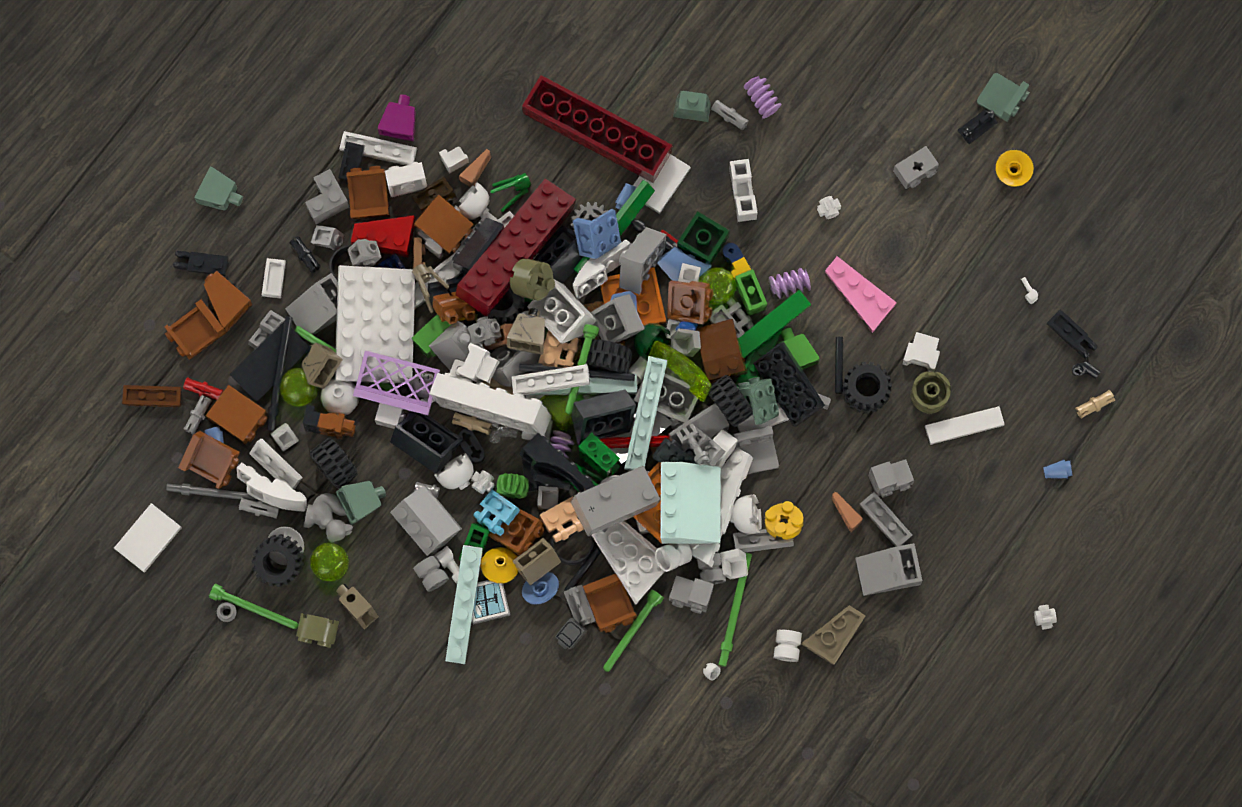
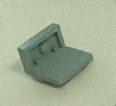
(1003, 96)
(761, 399)

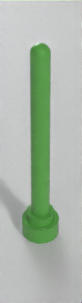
(590, 333)
(219, 593)
(653, 600)

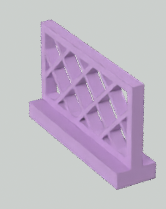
(392, 399)

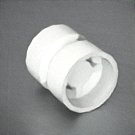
(672, 556)
(787, 645)

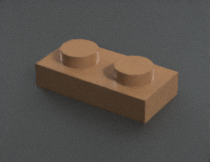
(418, 251)

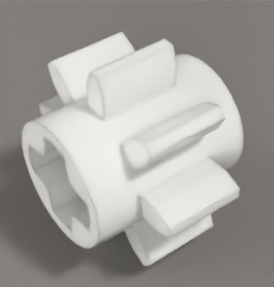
(829, 207)
(482, 482)
(1045, 616)

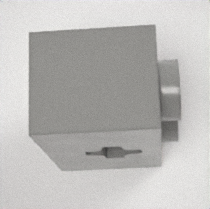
(920, 159)

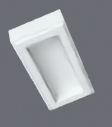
(273, 278)

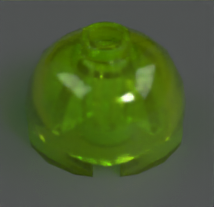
(721, 282)
(296, 389)
(329, 562)

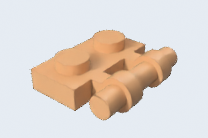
(553, 352)
(558, 516)

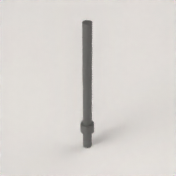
(187, 489)

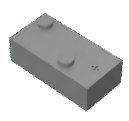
(615, 500)

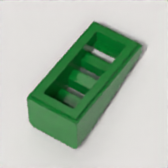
(476, 527)

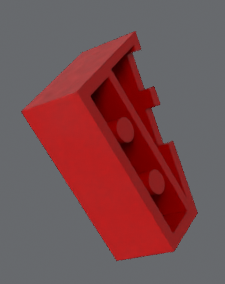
(390, 234)

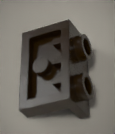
(427, 195)

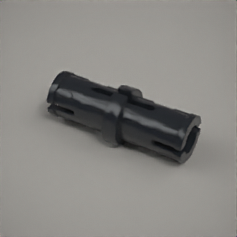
(305, 254)

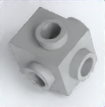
(364, 253)
(484, 331)

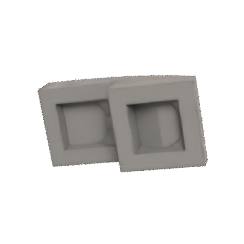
(267, 325)
(707, 444)

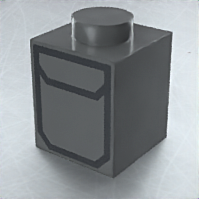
(570, 634)

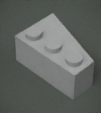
(639, 258)

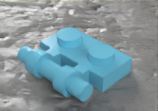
(498, 506)

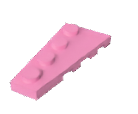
(865, 297)

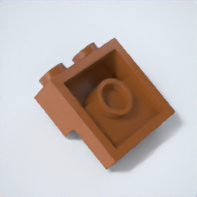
(689, 301)
(520, 533)

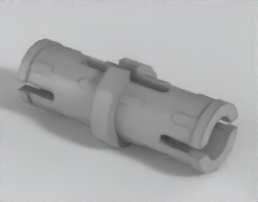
(728, 115)
(197, 414)
(246, 506)

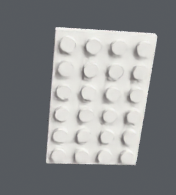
(376, 317)

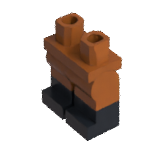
(447, 304)
(328, 424)

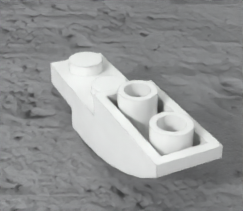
(595, 270)
(275, 494)

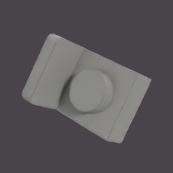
(327, 237)

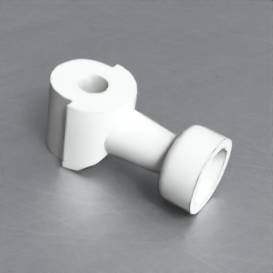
(446, 559)

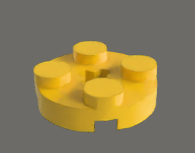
(784, 511)

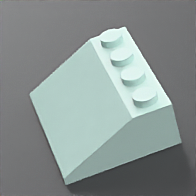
(690, 503)

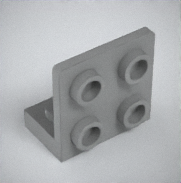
(760, 446)

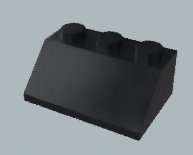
(476, 245)
(561, 253)
(603, 415)
(425, 440)

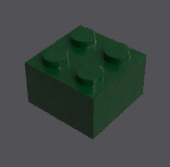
(703, 238)

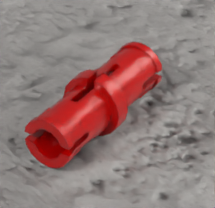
(202, 388)

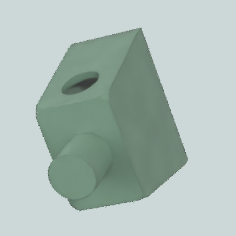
(692, 106)
(217, 191)
(360, 499)

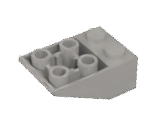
(316, 306)
(889, 569)

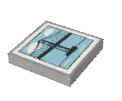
(489, 602)

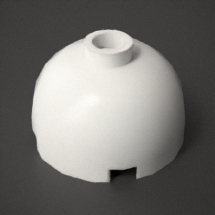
(474, 202)
(339, 397)
(456, 473)
(746, 515)

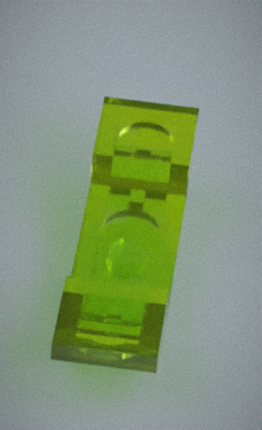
(683, 368)

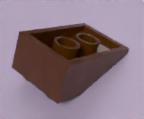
(721, 351)

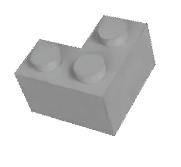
(330, 200)
(890, 477)
(691, 593)

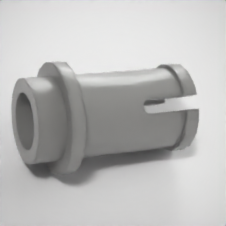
(434, 489)

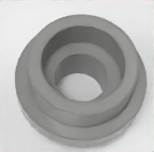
(224, 606)

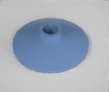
(541, 590)

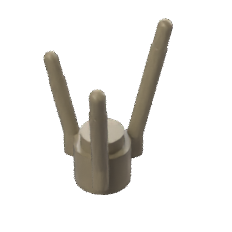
(422, 276)

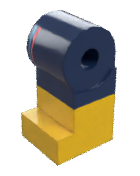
(735, 258)

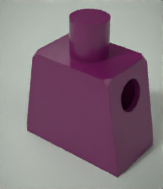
(398, 120)

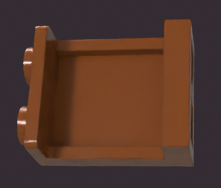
(367, 192)
(444, 224)
(195, 331)
(237, 415)
(210, 459)
(609, 603)

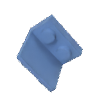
(598, 235)

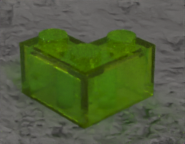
(556, 407)

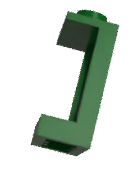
(596, 452)

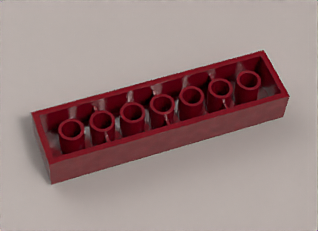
(597, 129)
(519, 240)

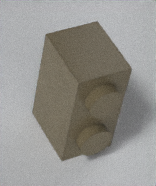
(536, 561)

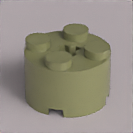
(532, 279)
(927, 382)
(317, 629)

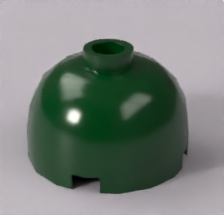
(645, 339)

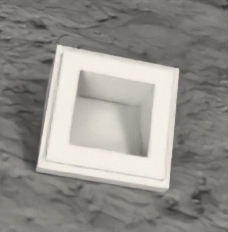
(284, 437)

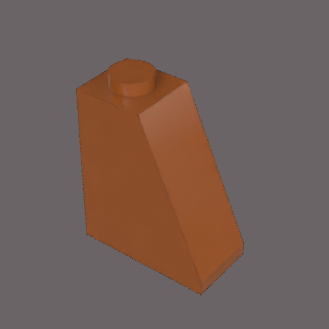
(226, 299)

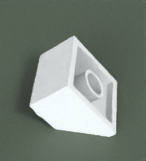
(405, 179)

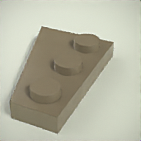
(835, 635)

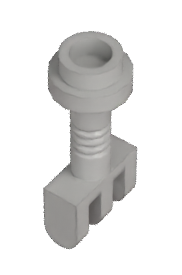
(701, 457)

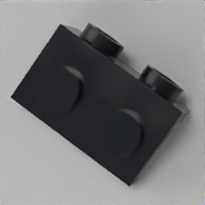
(672, 452)

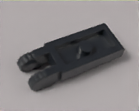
(202, 262)
(1071, 333)

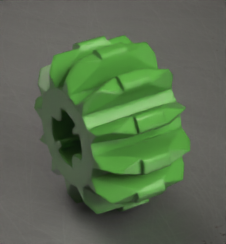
(512, 486)

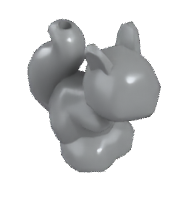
(321, 514)

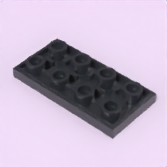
(258, 369)
(790, 384)

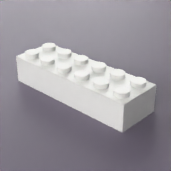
(490, 404)

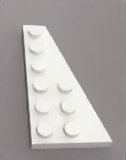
(731, 478)
(630, 558)

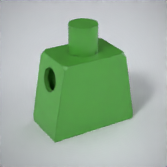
(800, 349)

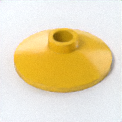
(1018, 160)
(499, 572)

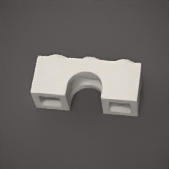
(742, 190)

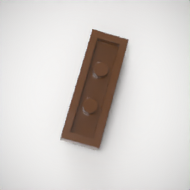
(151, 396)

